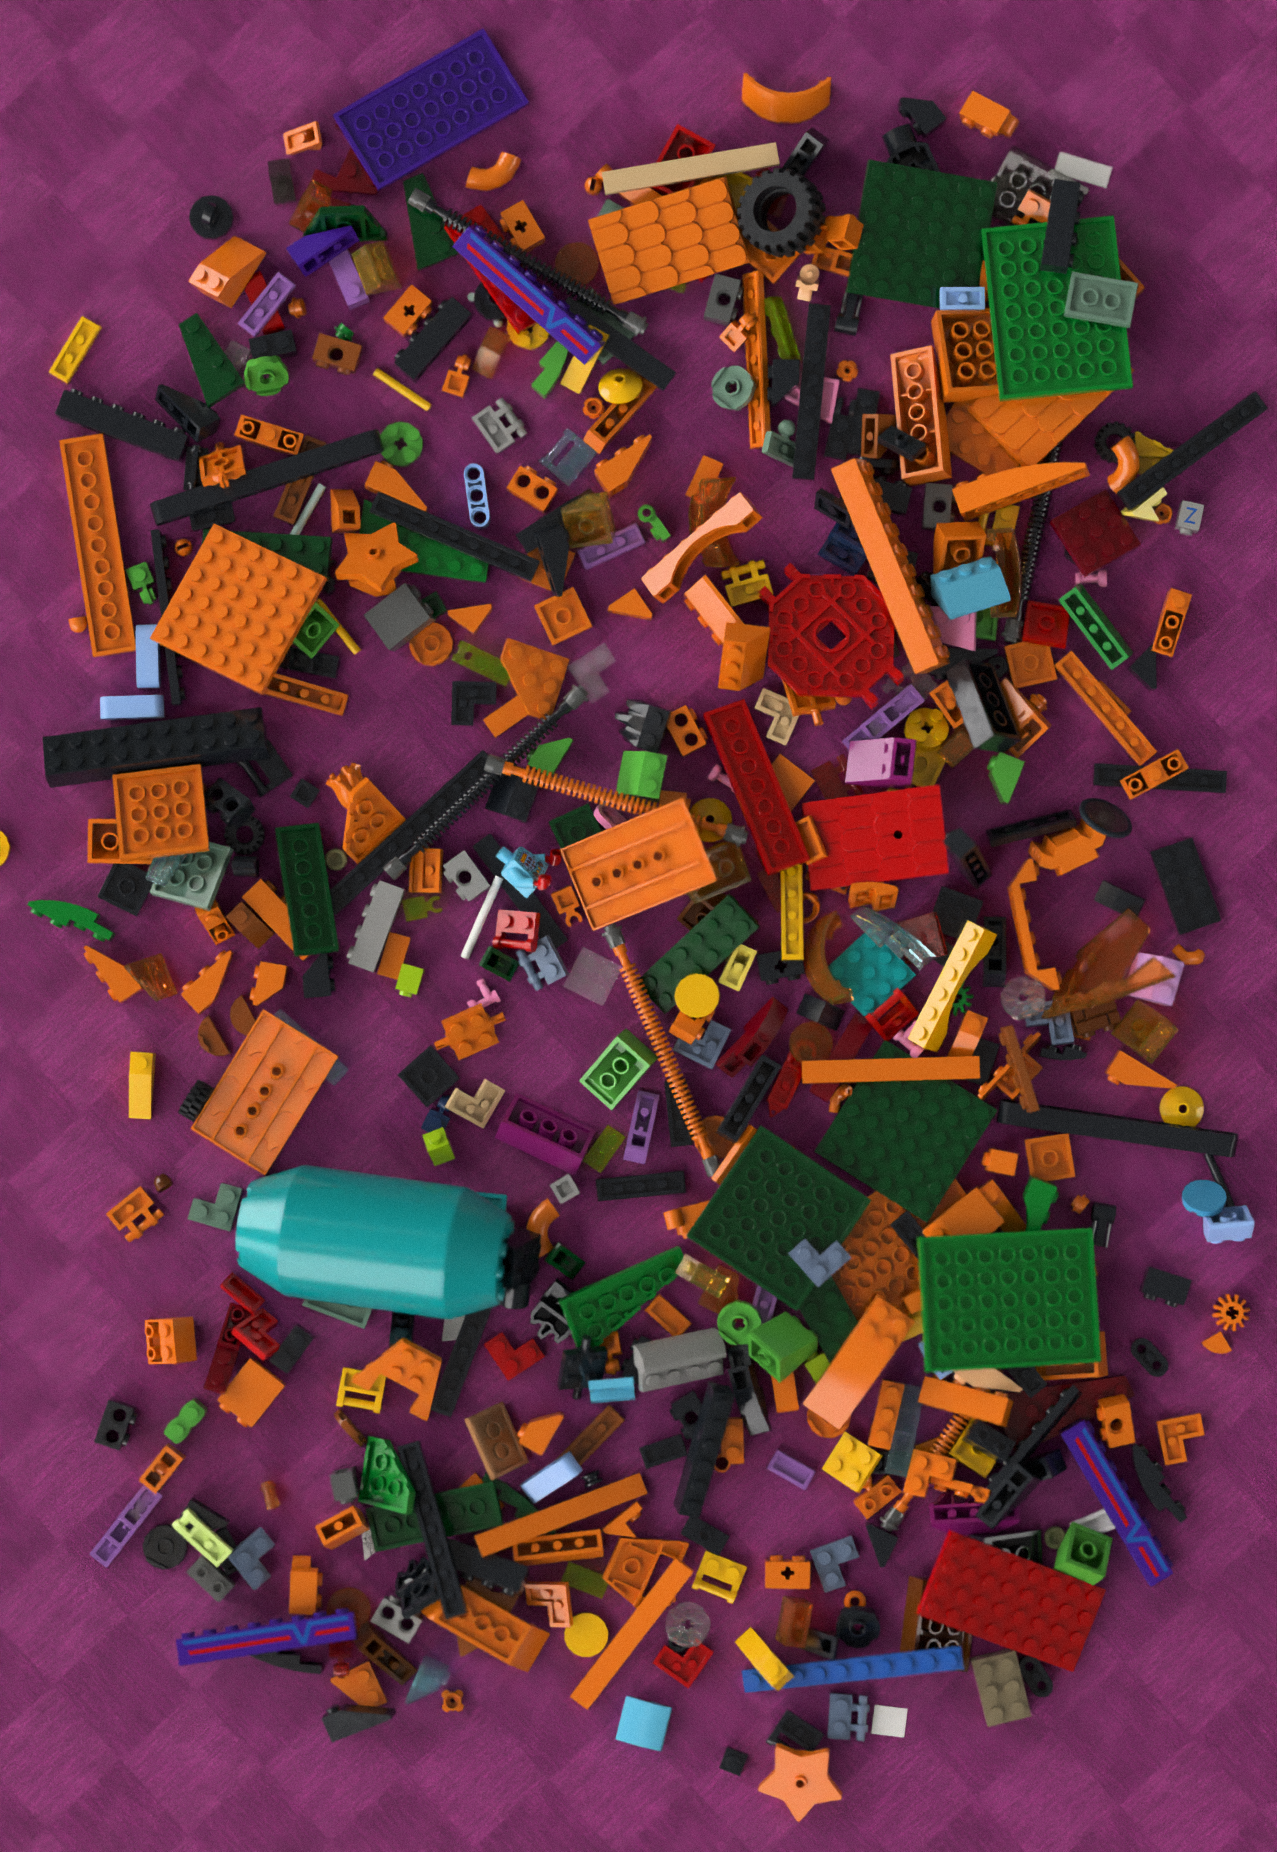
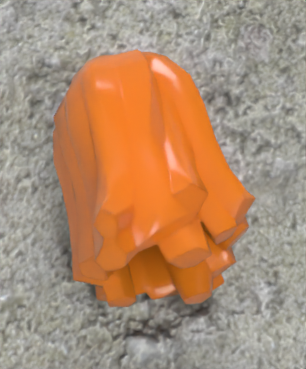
(345, 782)

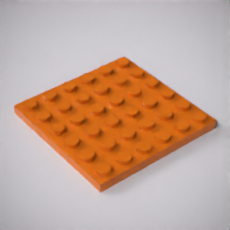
(238, 609)

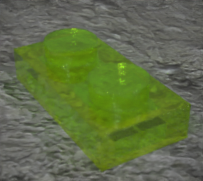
(604, 1148)

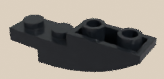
(747, 1392)
(1149, 1476)

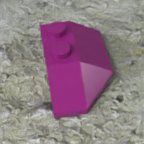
(959, 1515)

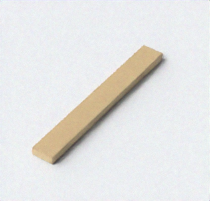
(690, 168)

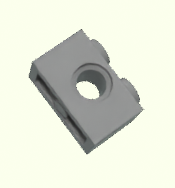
(462, 863)

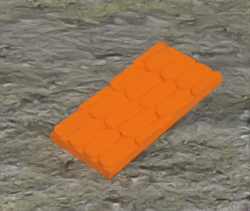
(669, 240)
(1034, 425)
(638, 864)
(264, 1092)

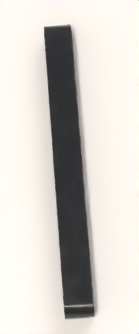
(268, 477)
(1119, 1128)

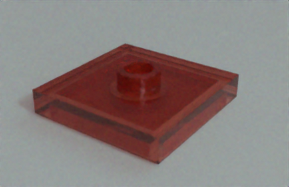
(928, 932)

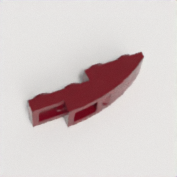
(758, 1036)
(226, 1351)

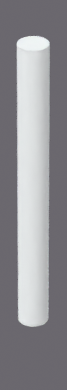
(481, 917)

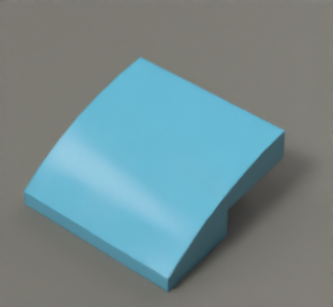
(611, 1390)
(643, 1723)

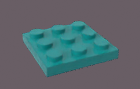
(870, 973)

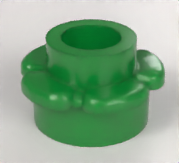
(343, 332)

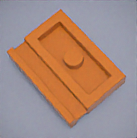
(426, 871)

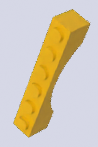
(968, 951)

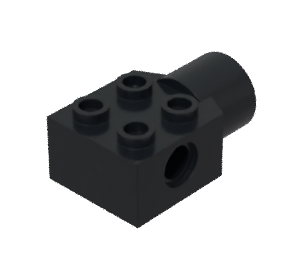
(907, 151)
(520, 1267)

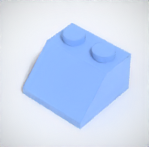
(1230, 1224)

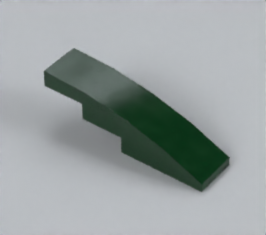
(515, 1498)

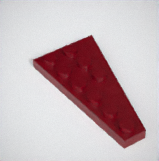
(1029, 1411)

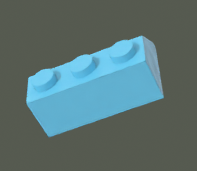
(969, 588)

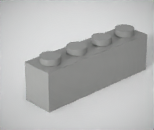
(376, 926)

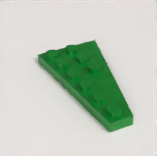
(433, 557)
(615, 1299)

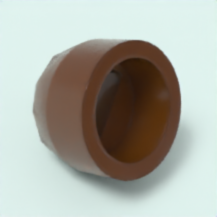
(162, 1182)

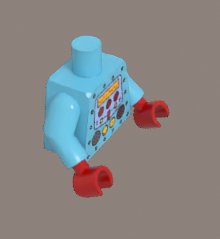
(527, 870)

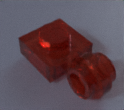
(340, 1651)

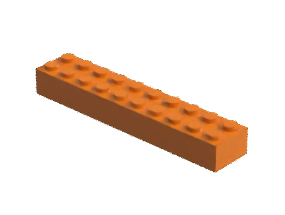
(891, 565)

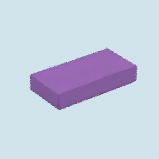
(791, 1469)

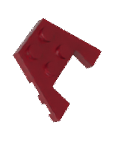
(351, 177)

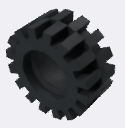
(1101, 437)
(251, 846)
(195, 1100)

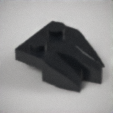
(644, 724)
(550, 1314)
(416, 1587)

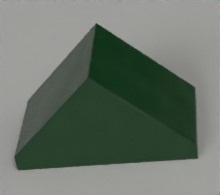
(499, 963)
(565, 1260)

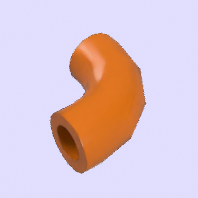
(496, 175)
(1127, 464)
(539, 1223)

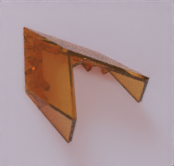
(1103, 965)

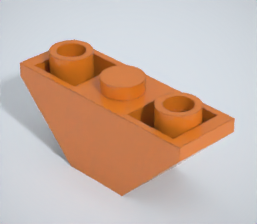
(269, 435)
(1154, 774)

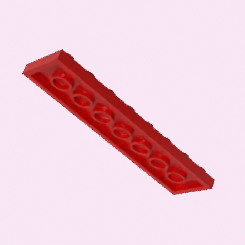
(756, 787)

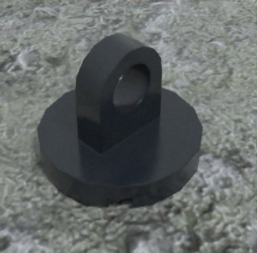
(211, 217)

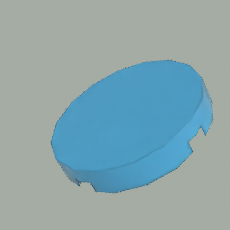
(1204, 1198)

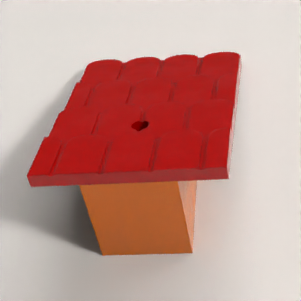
(862, 840)

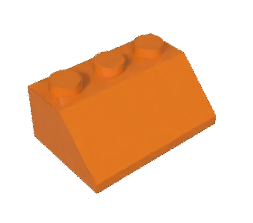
(711, 608)
(743, 655)
(104, 844)

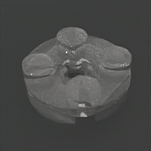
(1023, 1009)
(691, 1636)

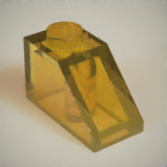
(702, 1275)

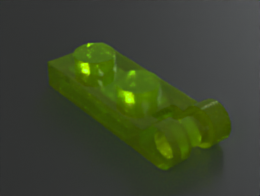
(481, 663)

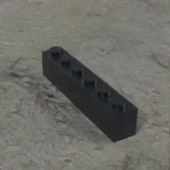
(122, 426)
(704, 1449)

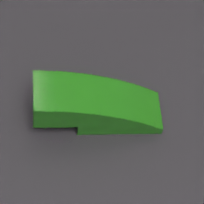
(553, 365)

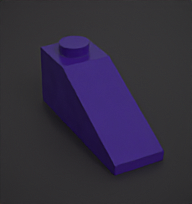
(319, 248)

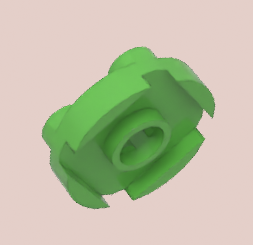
(265, 365)
(408, 454)
(726, 1323)

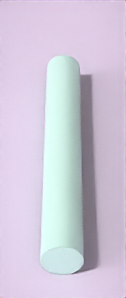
(308, 509)

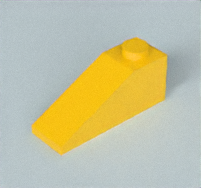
(141, 1084)
(764, 1659)

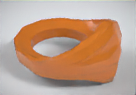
(816, 906)

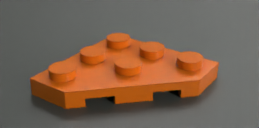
(534, 675)
(368, 820)

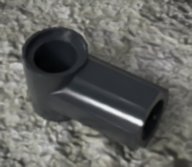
(848, 318)
(1102, 1218)

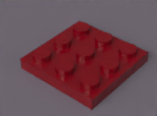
(1095, 533)

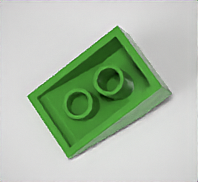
(618, 1069)

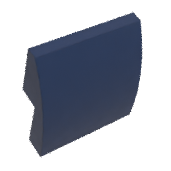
(844, 549)

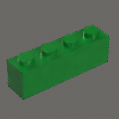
(1096, 626)

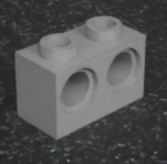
(394, 1623)

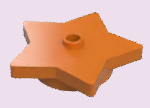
(375, 557)
(800, 1779)

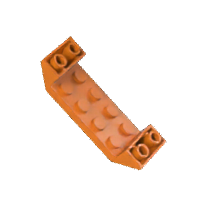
(1026, 874)
(493, 1630)

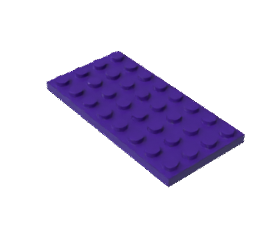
(430, 109)

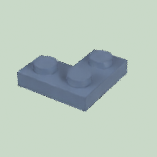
(1059, 1026)
(705, 1050)
(820, 1266)
(246, 1557)
(827, 1559)

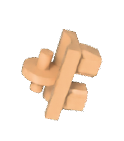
(807, 281)

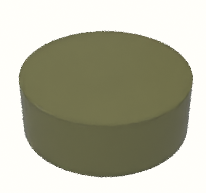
(336, 859)
(1053, 1536)

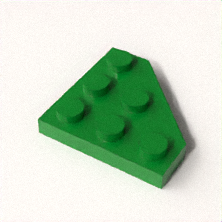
(384, 1478)

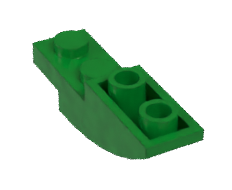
(63, 914)

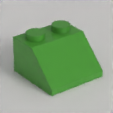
(1004, 775)
(1083, 1554)

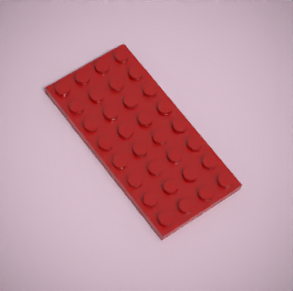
(1010, 1601)

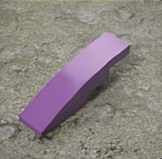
(887, 716)
(125, 1526)

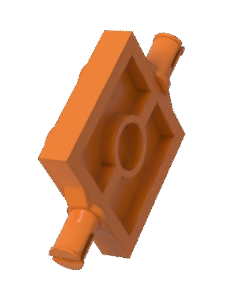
(222, 465)
(809, 704)
(470, 1031)

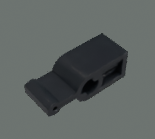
(245, 866)

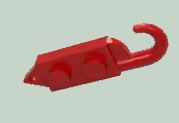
(784, 1085)

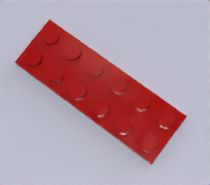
(515, 315)

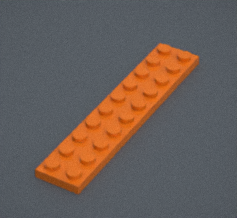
(98, 545)

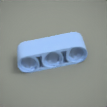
(473, 486)
(147, 658)
(132, 707)
(551, 1477)

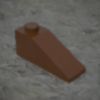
(384, 1653)

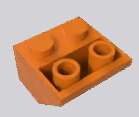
(170, 1340)

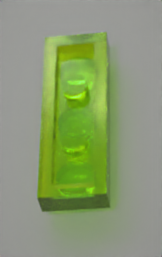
(781, 328)

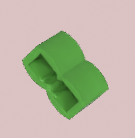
(182, 1425)

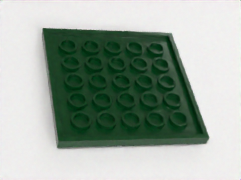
(919, 233)
(906, 1136)
(769, 1207)

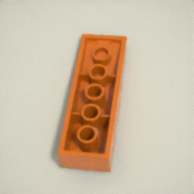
(921, 414)
(1012, 486)
(859, 1361)

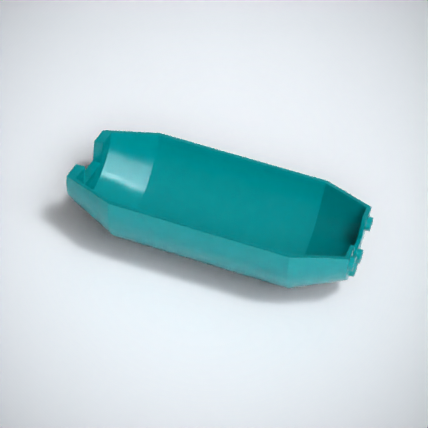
(374, 1241)

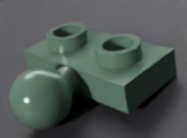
(780, 446)

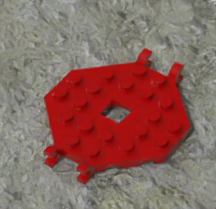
(805, 660)

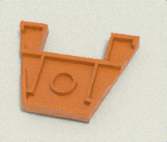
(408, 1366)
(634, 1563)

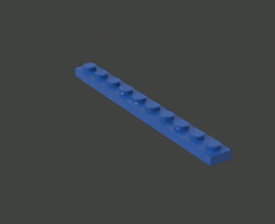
(862, 1668)

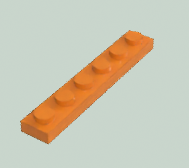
(1105, 708)

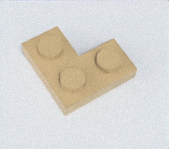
(779, 708)
(479, 1108)

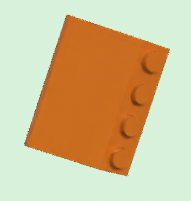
(964, 354)

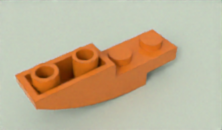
(833, 261)

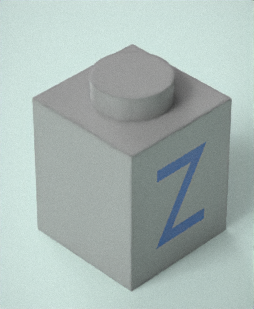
(1189, 517)

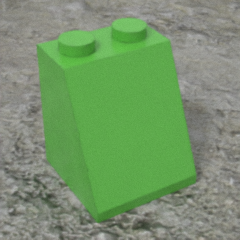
(315, 631)
(641, 774)
(781, 1345)

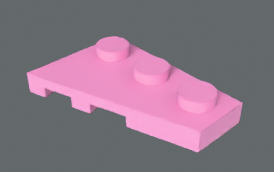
(829, 395)

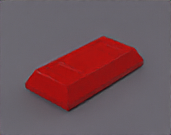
(242, 1293)

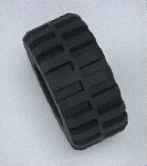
(759, 199)

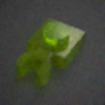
(417, 908)

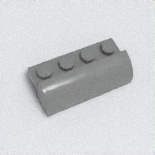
(679, 1359)

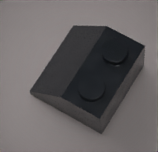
(512, 797)

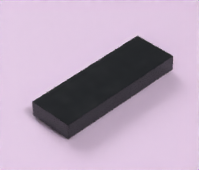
(677, 1128)

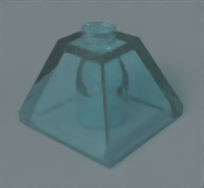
(428, 1679)

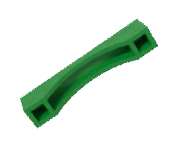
(1037, 1199)

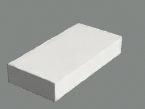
(1096, 1521)

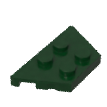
(359, 217)

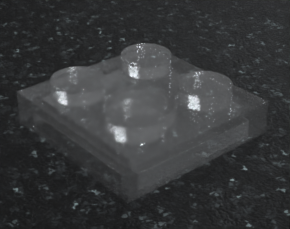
(592, 976)

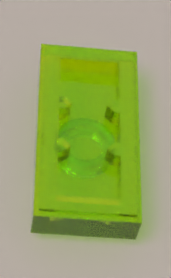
(585, 1580)

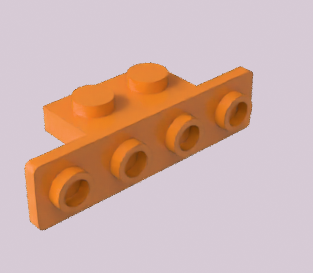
(1003, 1075)

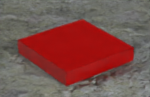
(1046, 624)

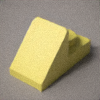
(1144, 510)
(737, 967)

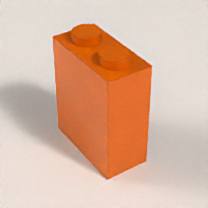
(251, 1393)

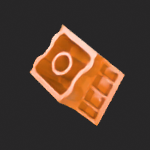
(1067, 848)

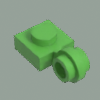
(658, 529)
(141, 577)

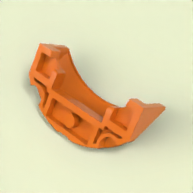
(783, 106)

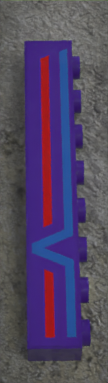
(529, 293)
(1116, 1502)
(266, 1638)

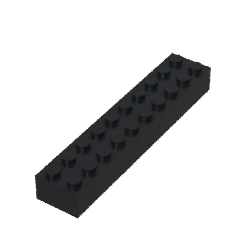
(155, 745)

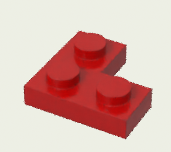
(254, 1334)
(513, 1361)
(685, 1667)

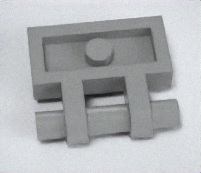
(494, 430)

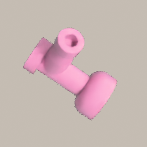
(1100, 578)
(716, 774)
(489, 996)
(902, 1037)

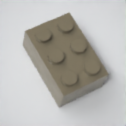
(1000, 1687)

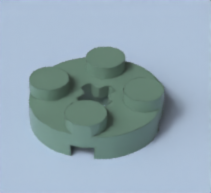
(721, 389)

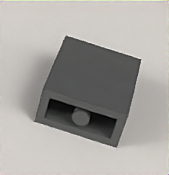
(400, 616)

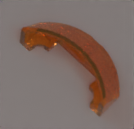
(709, 498)
(1010, 564)
(815, 961)

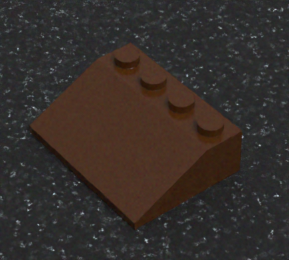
(924, 1633)

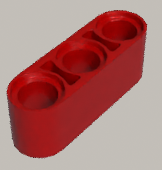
(253, 290)

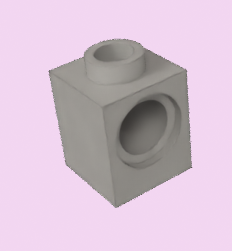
(565, 1188)

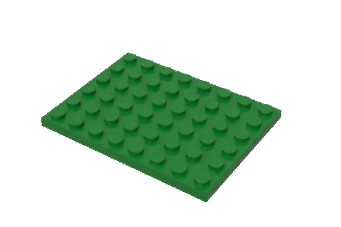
(1033, 342)
(1008, 1299)

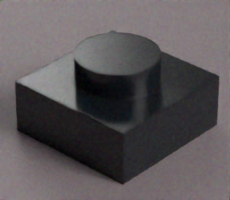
(305, 793)
(733, 1761)

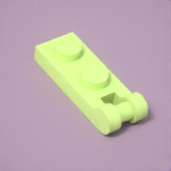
(202, 1538)

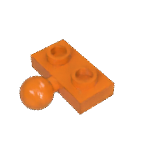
(876, 1495)

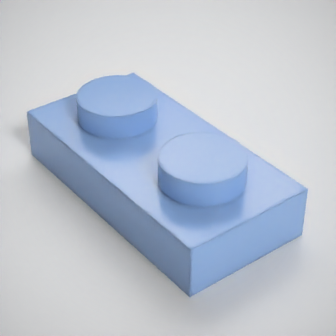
(962, 298)

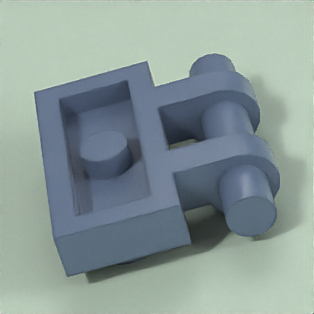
(548, 960)
(840, 1716)

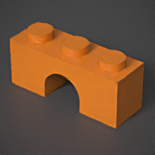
(840, 231)
(886, 1414)

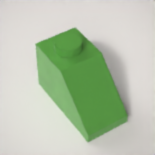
(549, 755)

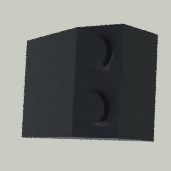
(1019, 1542)

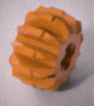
(1226, 1319)

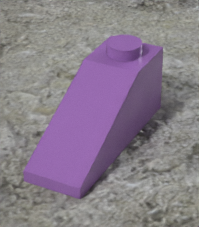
(349, 280)
(641, 1127)

